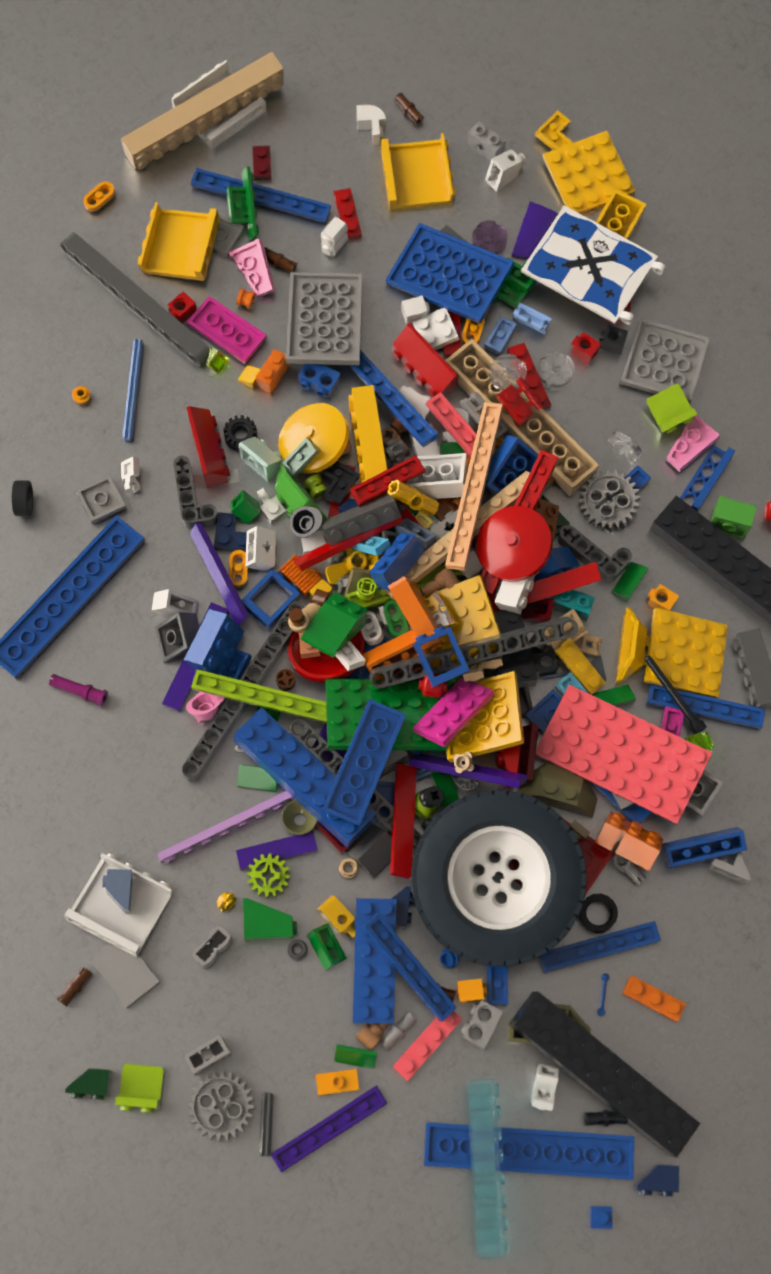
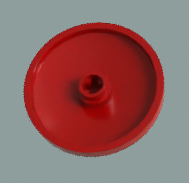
(514, 543)
(323, 666)

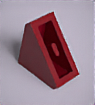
(538, 611)

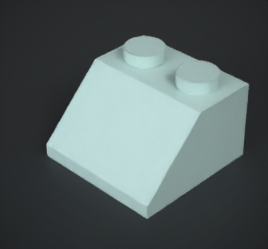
(260, 457)

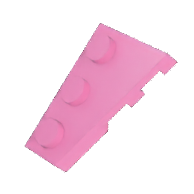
(253, 263)
(694, 440)

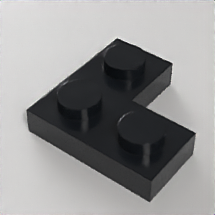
(342, 481)

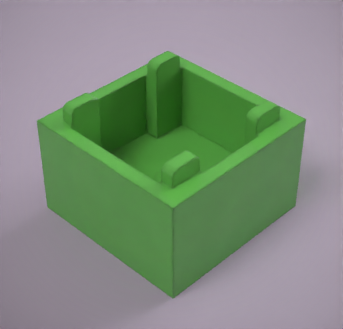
(733, 517)

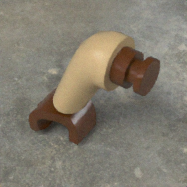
(301, 619)

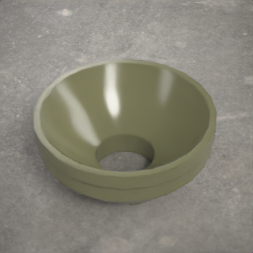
(289, 813)

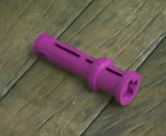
(87, 692)

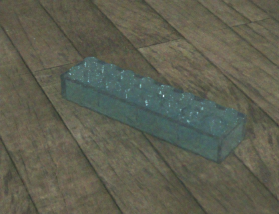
(485, 1169)

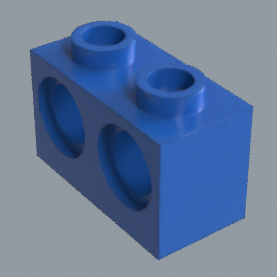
(321, 374)

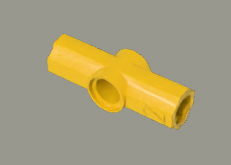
(413, 497)

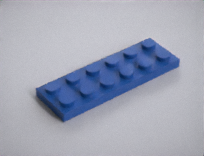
(364, 762)
(372, 969)

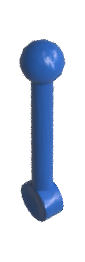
(601, 1011)

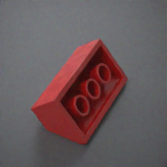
(424, 363)
(207, 446)

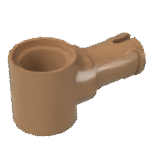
(444, 579)
(371, 1034)

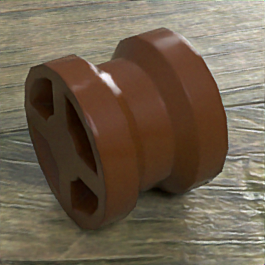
(284, 676)

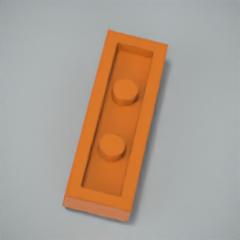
(654, 998)

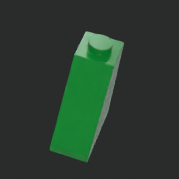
(266, 923)

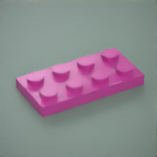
(227, 330)
(453, 712)

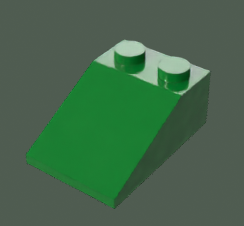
(335, 624)

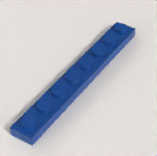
(264, 196)
(395, 401)

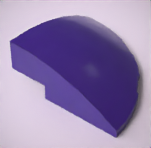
(533, 228)

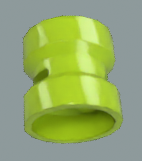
(315, 486)
(364, 593)

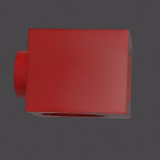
(182, 301)
(585, 355)

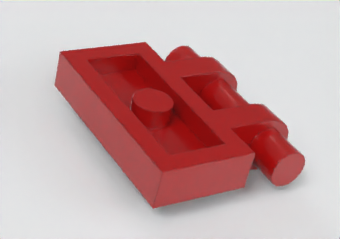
(515, 404)

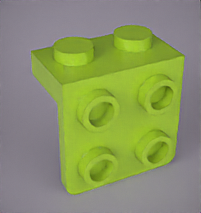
(670, 408)
(140, 1088)

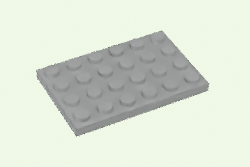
(324, 318)

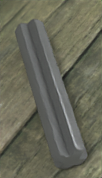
(266, 1124)

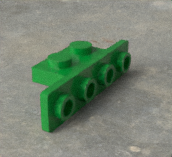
(242, 204)

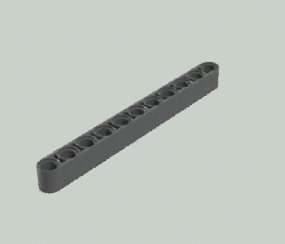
(136, 298)
(483, 653)
(233, 715)

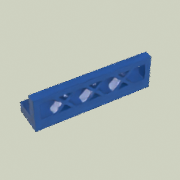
(716, 473)

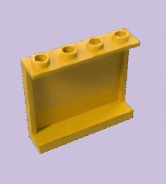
(417, 173)
(179, 243)

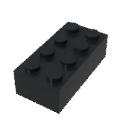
(520, 661)

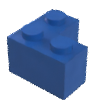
(559, 561)

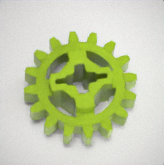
(259, 874)

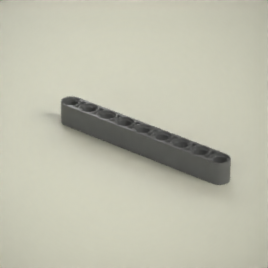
(336, 761)

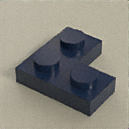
(226, 537)

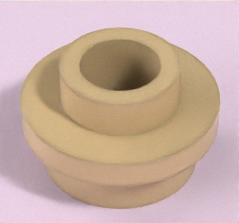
(346, 862)

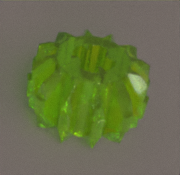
(702, 740)

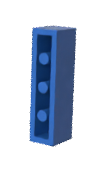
(704, 847)

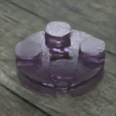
(494, 230)

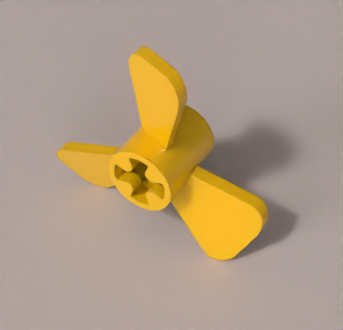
(337, 571)

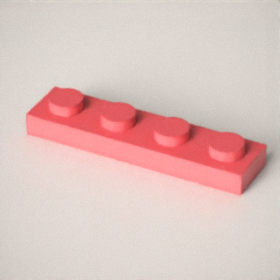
(452, 422)
(425, 1045)

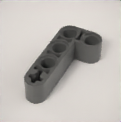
(188, 492)
(606, 562)

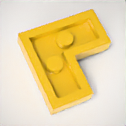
(552, 129)

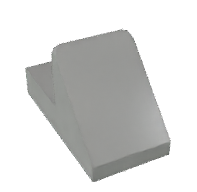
(736, 870)

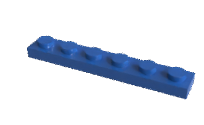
(709, 707)
(600, 946)
(409, 967)

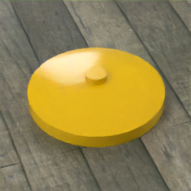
(325, 428)

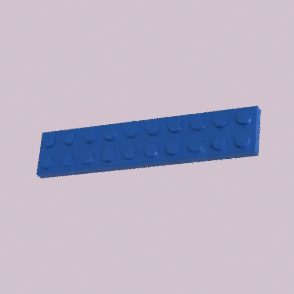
(67, 595)
(537, 1151)

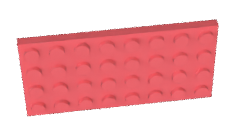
(623, 754)

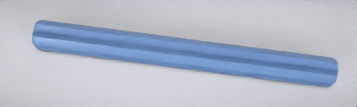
(133, 386)

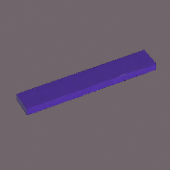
(219, 574)
(184, 677)
(479, 773)
(329, 1128)

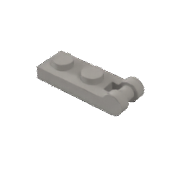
(475, 412)

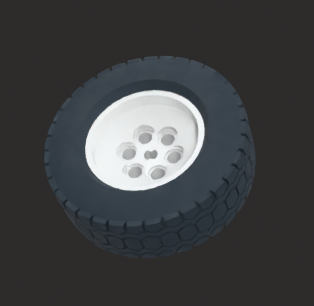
(549, 870)

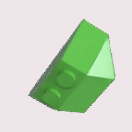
(292, 493)

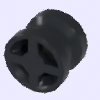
(426, 796)

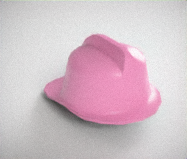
(204, 706)

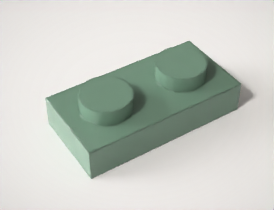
(301, 457)

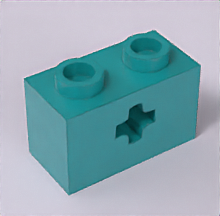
(574, 600)

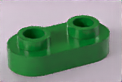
(395, 620)

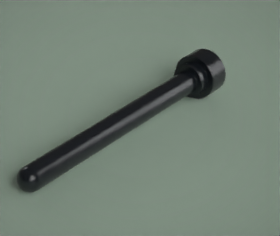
(695, 724)

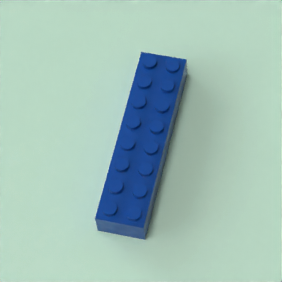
(296, 772)

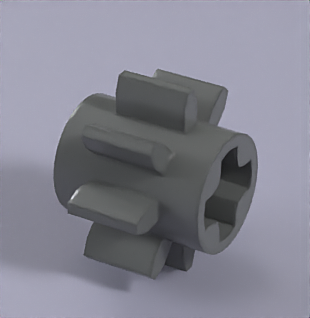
(395, 450)

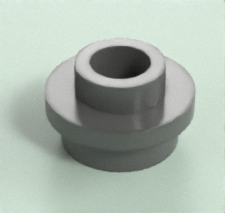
(295, 943)

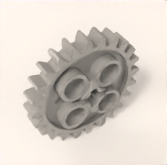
(600, 486)
(237, 1097)

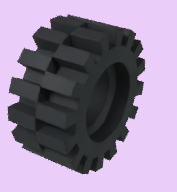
(237, 423)

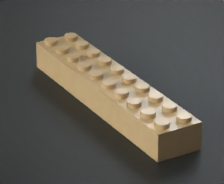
(203, 111)
(537, 432)

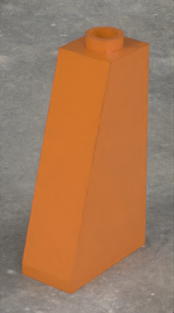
(416, 611)

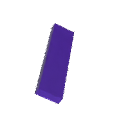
(284, 848)

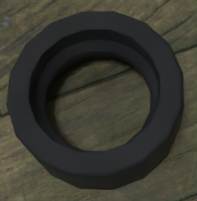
(22, 498)
(610, 904)

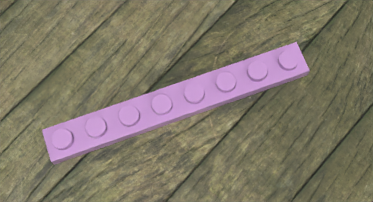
(224, 827)

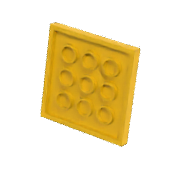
(588, 172)
(473, 612)
(687, 652)
(496, 724)

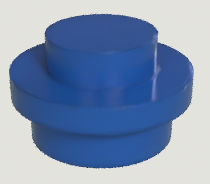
(449, 959)

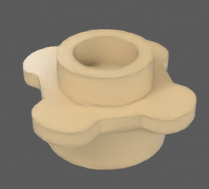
(459, 758)

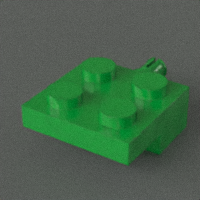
(516, 286)

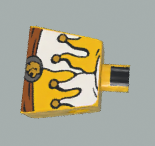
(441, 611)
(331, 910)

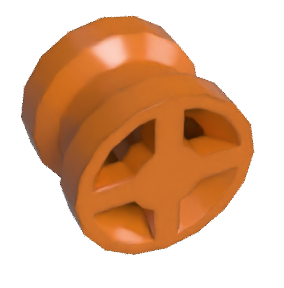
(246, 298)

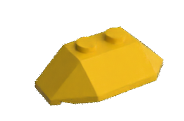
(632, 647)

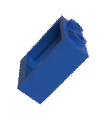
(267, 621)
(423, 639)

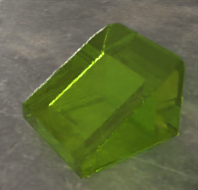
(216, 360)

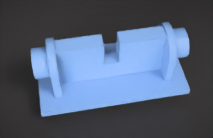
(531, 318)

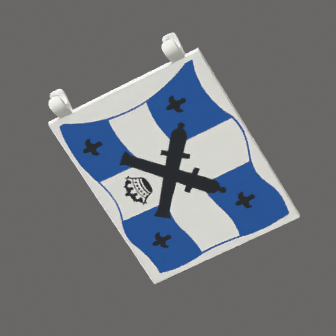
(591, 265)

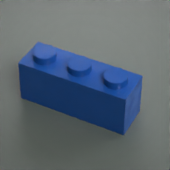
(397, 560)

